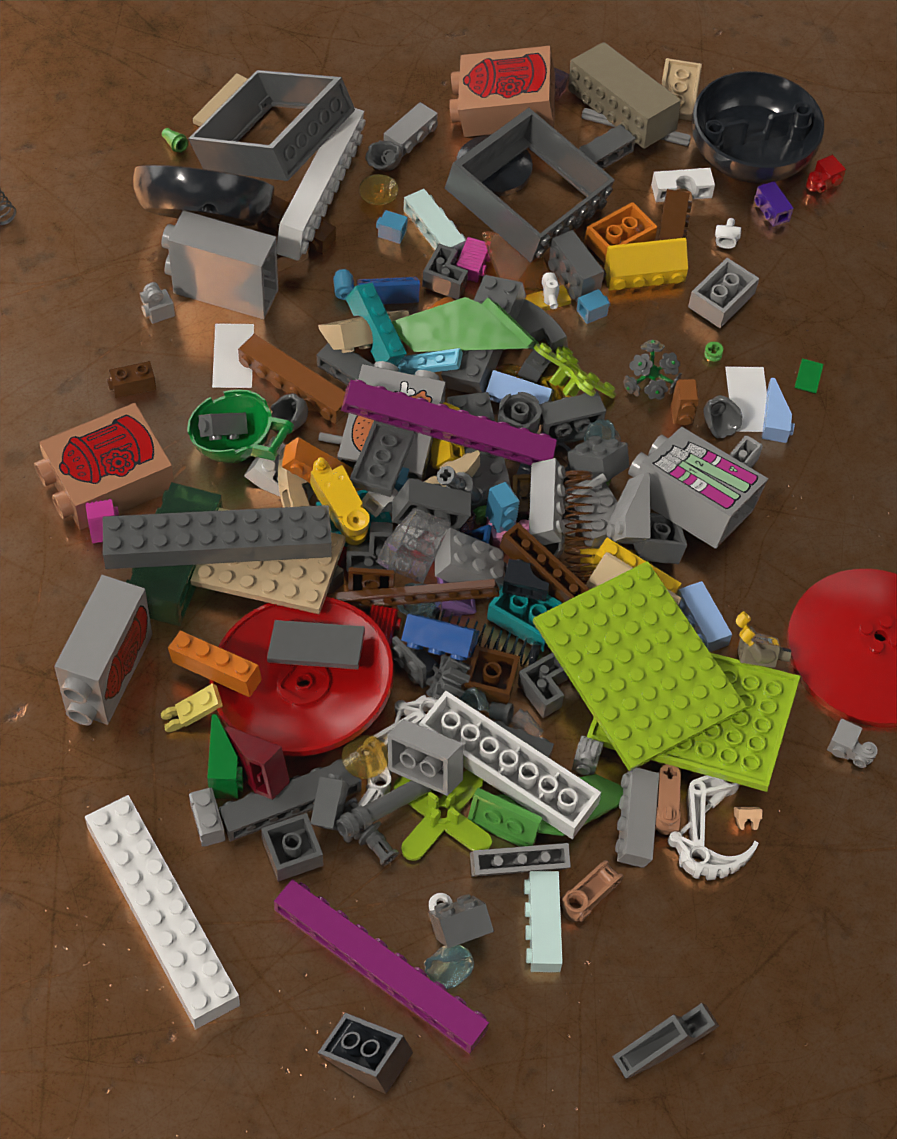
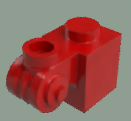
(827, 173)

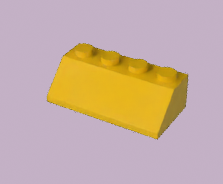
(646, 264)

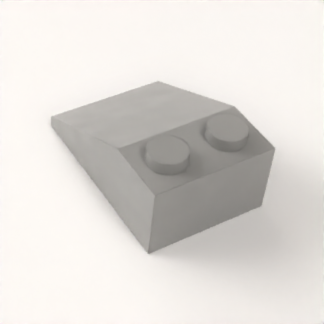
(632, 513)

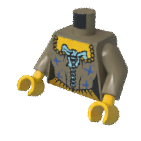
(757, 647)

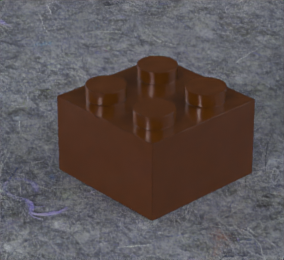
(493, 673)

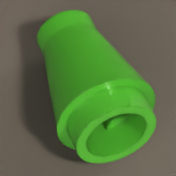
(176, 140)

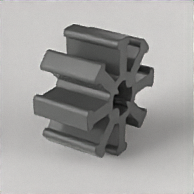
(448, 677)

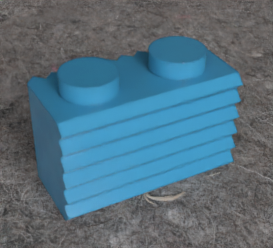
(502, 507)

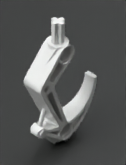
(414, 713)
(713, 864)

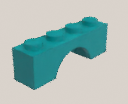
(386, 343)

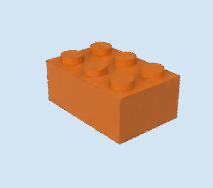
(618, 228)

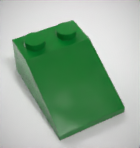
(223, 769)

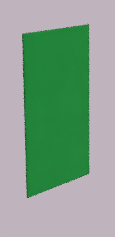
(809, 375)

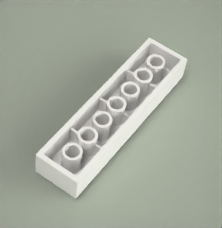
(514, 766)

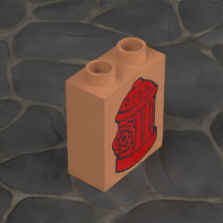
(502, 86)
(104, 461)

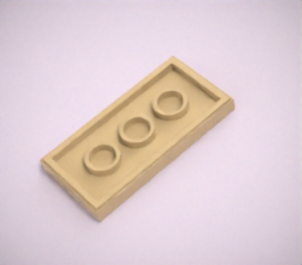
(683, 81)
(219, 99)

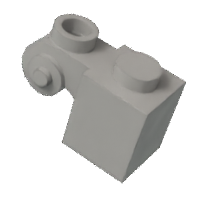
(156, 303)
(846, 744)
(587, 756)

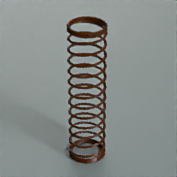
(577, 475)

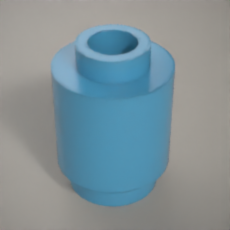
(343, 283)

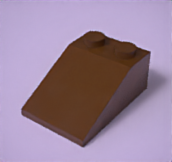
(370, 579)

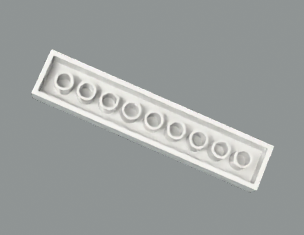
(318, 187)
(162, 912)

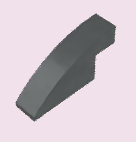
(541, 326)
(665, 1040)

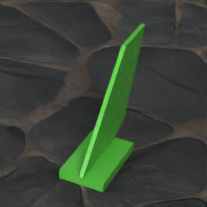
(463, 326)
(519, 825)

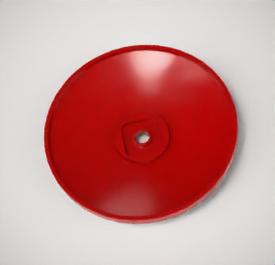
(837, 646)
(328, 710)

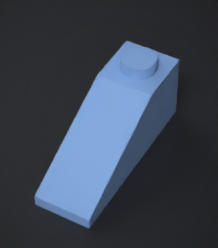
(777, 415)

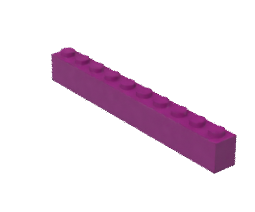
(446, 423)
(381, 965)

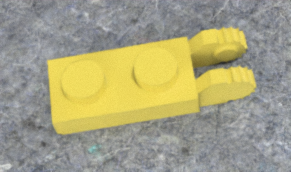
(192, 708)

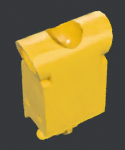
(344, 503)

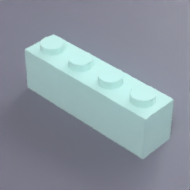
(432, 221)
(544, 921)

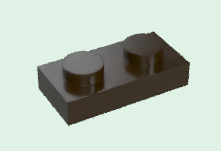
(522, 490)

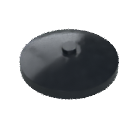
(510, 177)

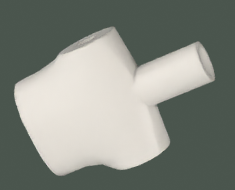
(727, 234)
(550, 289)

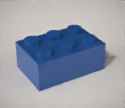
(440, 637)

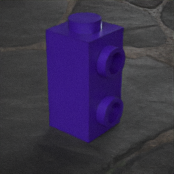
(773, 204)

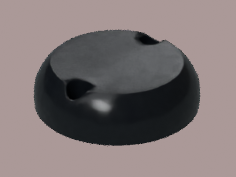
(757, 126)
(204, 192)

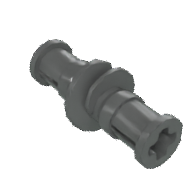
(460, 480)
(372, 837)

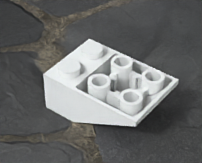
(265, 473)

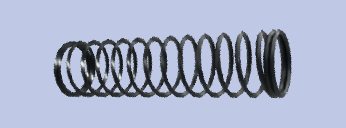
(532, 656)

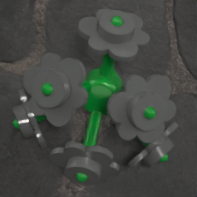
(645, 366)

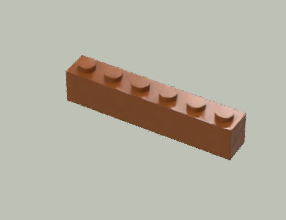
(292, 377)

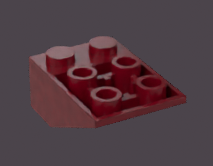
(261, 763)

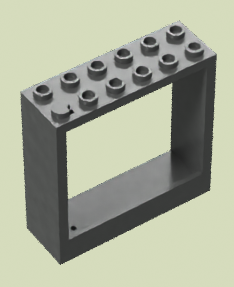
(325, 110)
(501, 147)

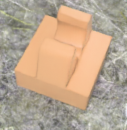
(754, 814)

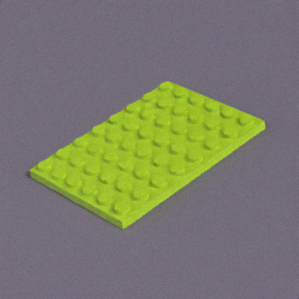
(639, 665)
(745, 744)

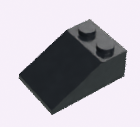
(367, 1052)

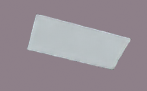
(226, 366)
(749, 393)

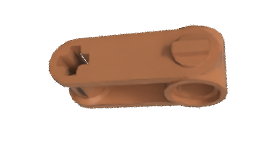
(668, 800)
(590, 892)

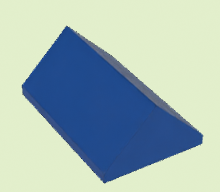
(395, 289)

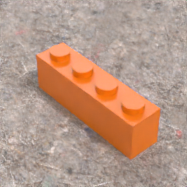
(301, 455)
(215, 663)

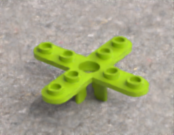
(568, 368)
(454, 824)

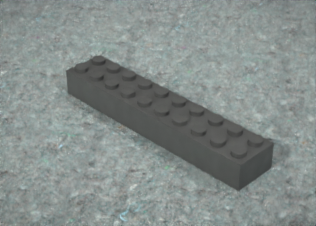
(216, 537)

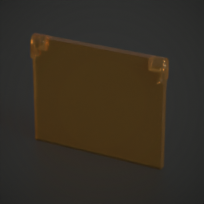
(512, 265)

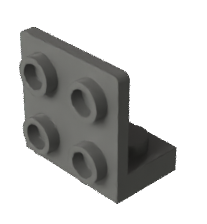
(414, 661)

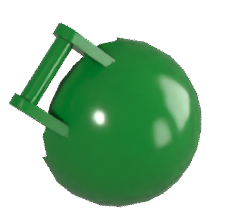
(258, 427)

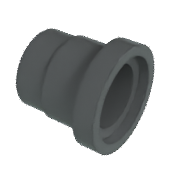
(501, 712)

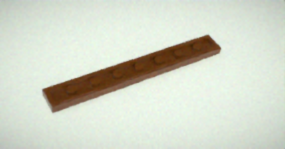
(419, 594)

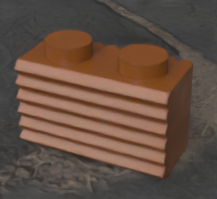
(685, 401)

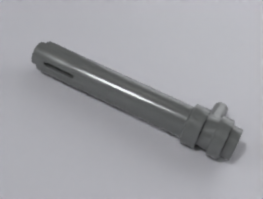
(363, 816)

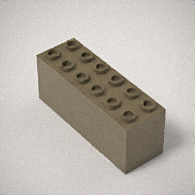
(624, 94)

